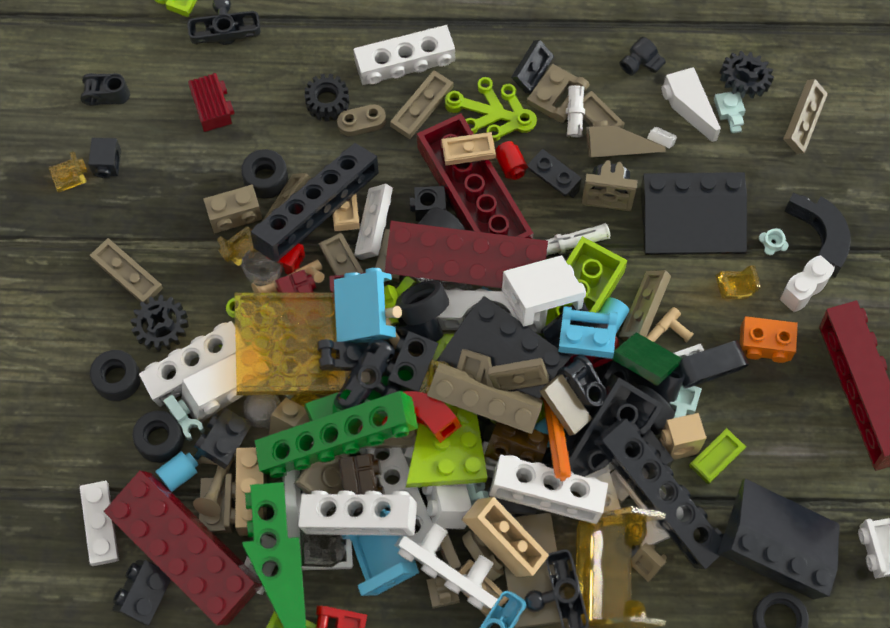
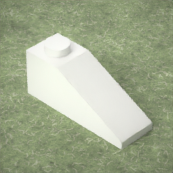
(690, 101)

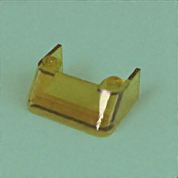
(605, 568)

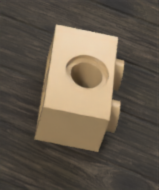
(683, 436)

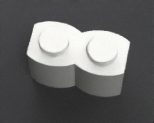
(807, 283)

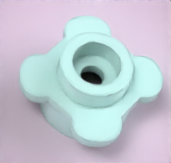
(773, 234)

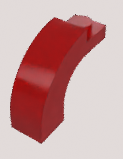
(433, 415)

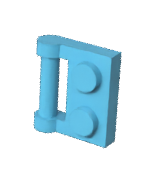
(588, 340)

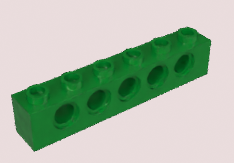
(273, 448)

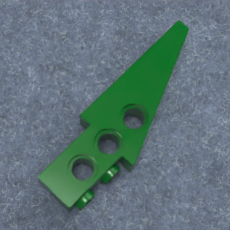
(286, 587)

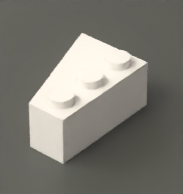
(211, 389)

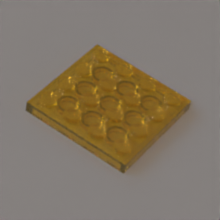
(279, 343)

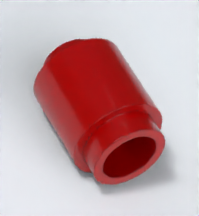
(511, 160)

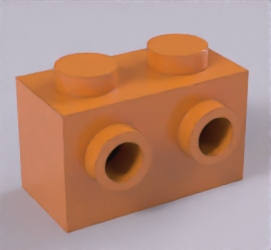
(768, 339)

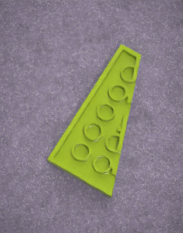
(455, 459)

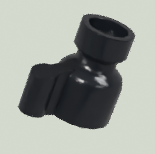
(642, 53)

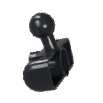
(215, 25)
(375, 365)
(568, 608)

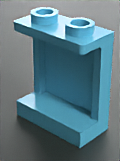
(362, 307)
(380, 562)

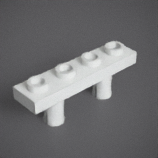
(456, 582)

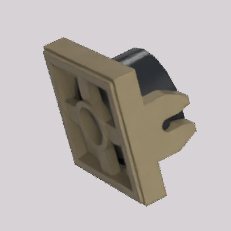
(609, 187)

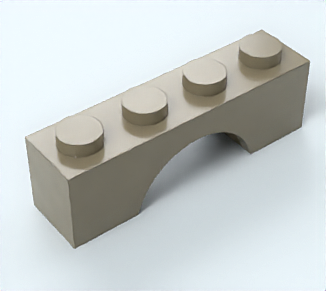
(506, 407)

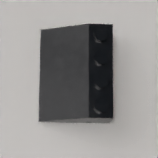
(694, 213)
(505, 340)
(782, 541)

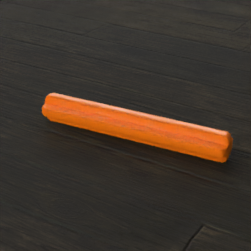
(557, 444)

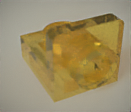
(68, 173)

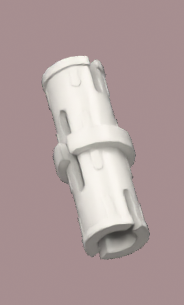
(575, 111)

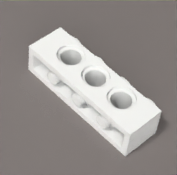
(411, 45)
(156, 373)
(534, 493)
(398, 522)

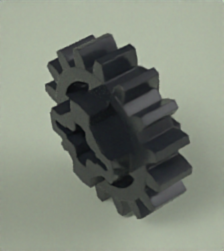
(744, 73)
(164, 332)

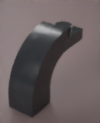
(828, 223)

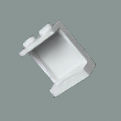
(542, 287)
(876, 538)

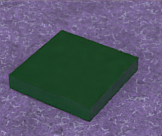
(646, 358)

